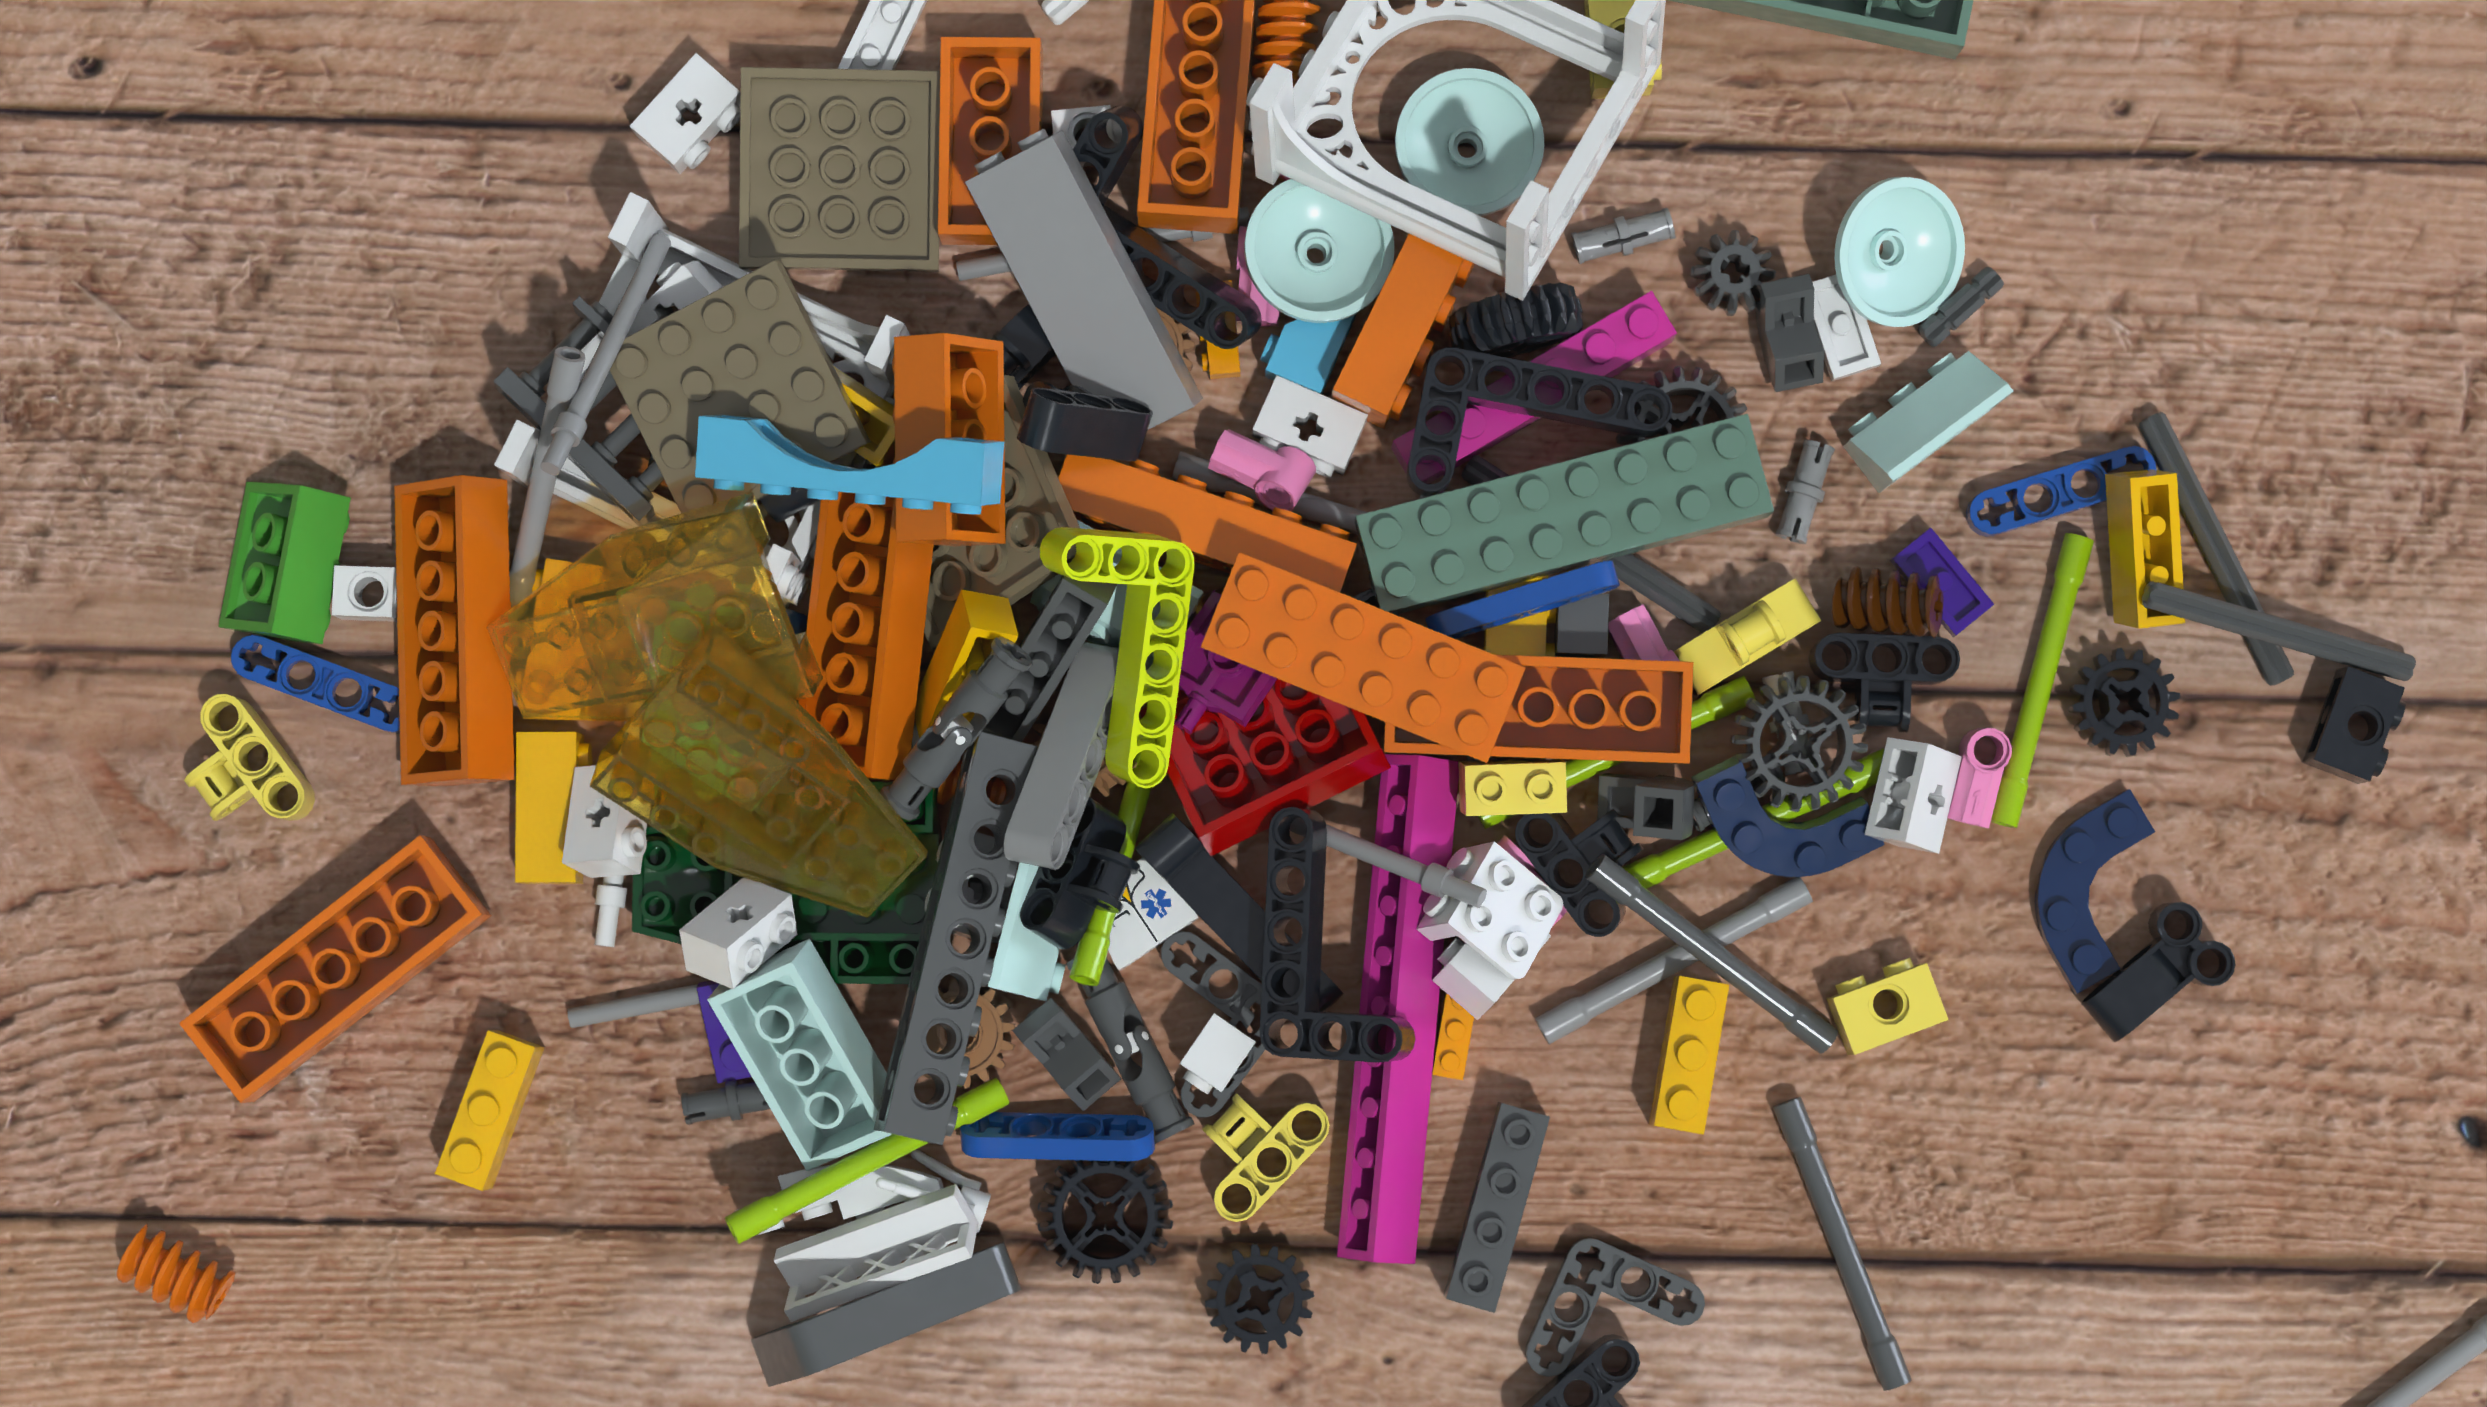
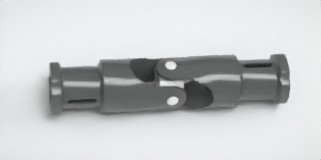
(949, 736)
(1126, 1034)

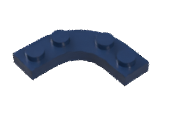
(1778, 845)
(2065, 884)

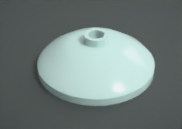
(1475, 110)
(1354, 247)
(1919, 253)

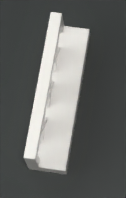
(875, 1249)

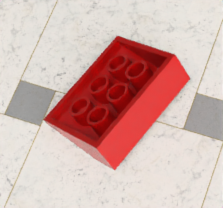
(1286, 756)

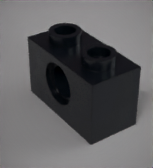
(2331, 743)

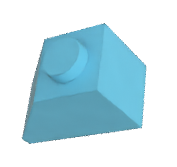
(1306, 352)

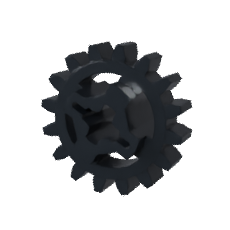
(2110, 719)
(1270, 1318)

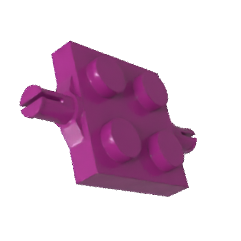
(1214, 680)

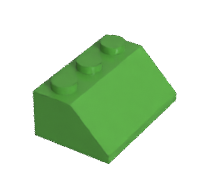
(284, 561)

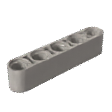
(1065, 762)

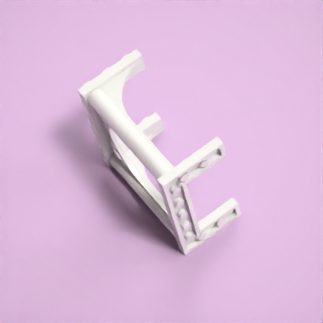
(1519, 251)
(866, 351)

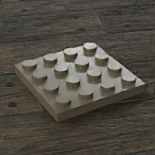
(839, 169)
(734, 355)
(1032, 509)

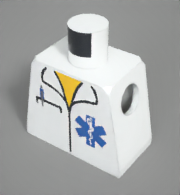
(1148, 916)

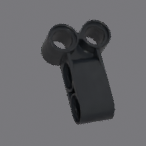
(2156, 973)

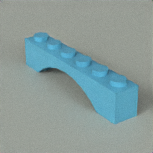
(755, 451)

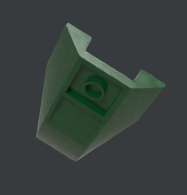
(854, 948)

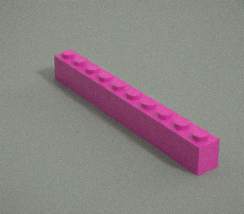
(1399, 964)

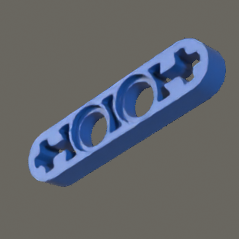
(2059, 487)
(1525, 600)
(324, 686)
(1107, 1139)

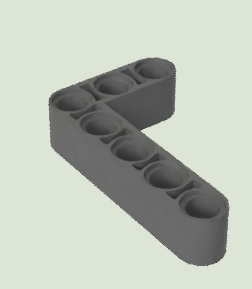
(885, 1316)

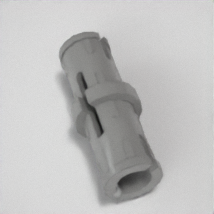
(1623, 235)
(1805, 491)

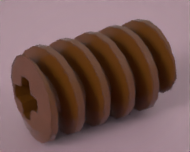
(1888, 603)

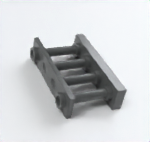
(599, 458)

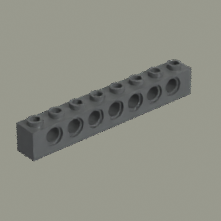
(935, 957)

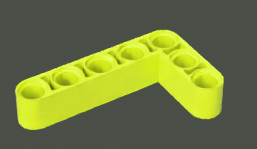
(1138, 637)

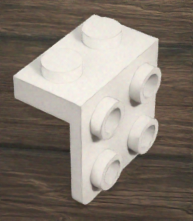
(1510, 920)

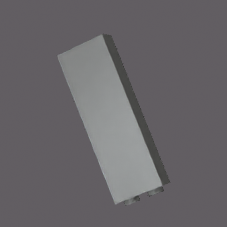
(1080, 277)

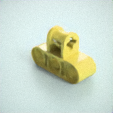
(1748, 635)
(226, 776)
(1247, 1143)

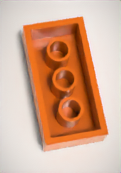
(986, 106)
(1398, 330)
(947, 390)

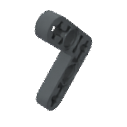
(1235, 1007)
(1607, 1281)

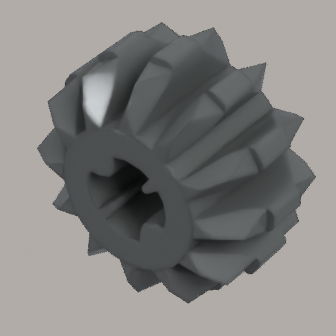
(1719, 283)

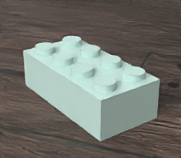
(805, 1054)

